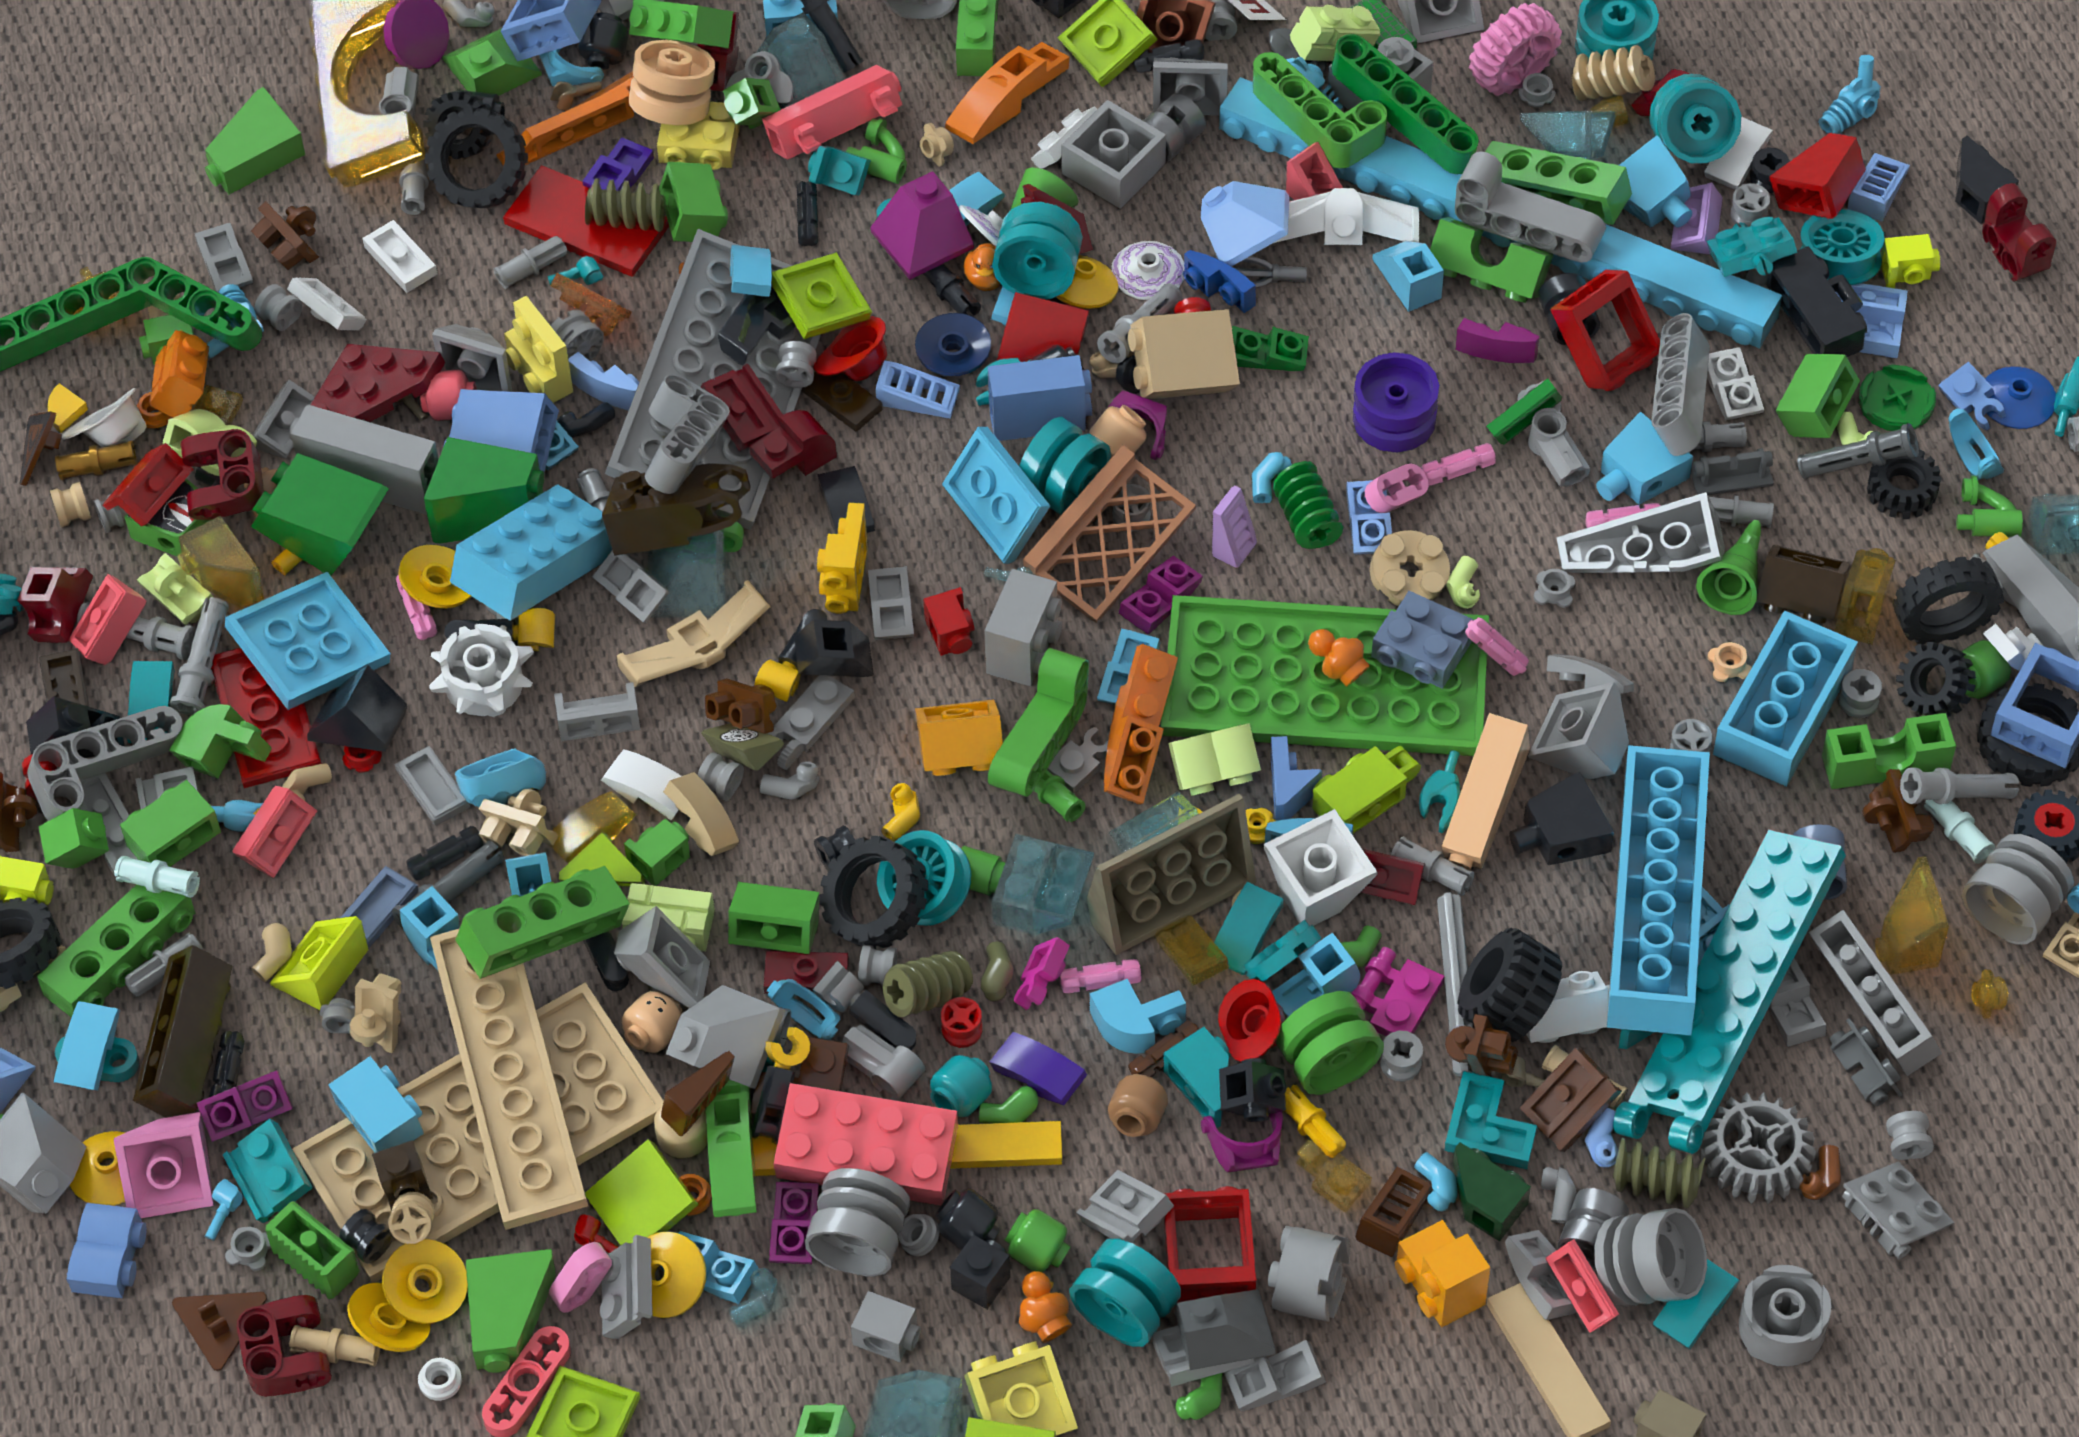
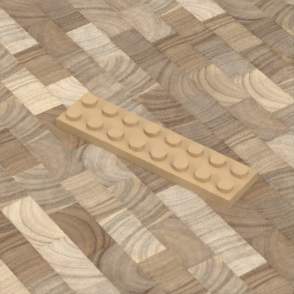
(510, 1088)

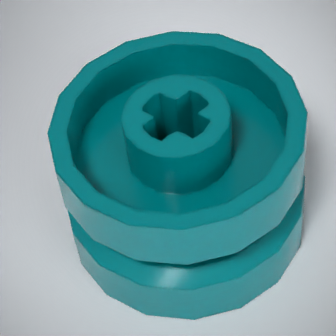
(1616, 25)
(1714, 129)
(1037, 250)
(1063, 462)
(1125, 1292)

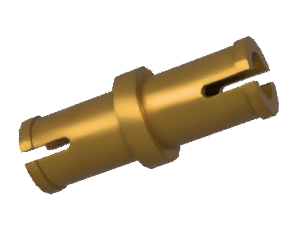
(96, 460)

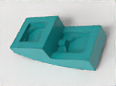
(150, 686)
(1247, 925)
(1688, 1318)

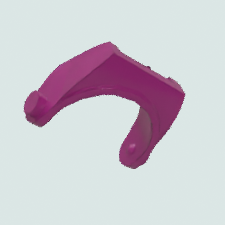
(1149, 410)
(1245, 1156)

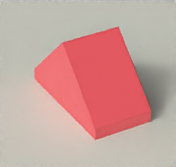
(1310, 174)

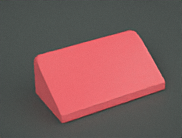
(107, 620)
(274, 830)
(1582, 1286)

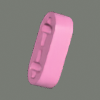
(1398, 492)
(580, 1277)

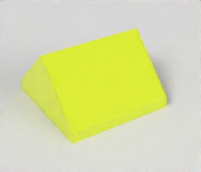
(323, 961)

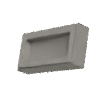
(432, 785)

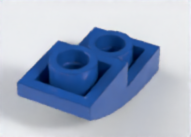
(1214, 275)

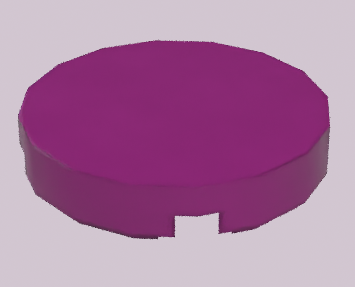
(416, 33)

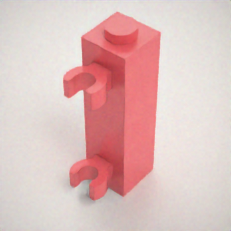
(833, 112)

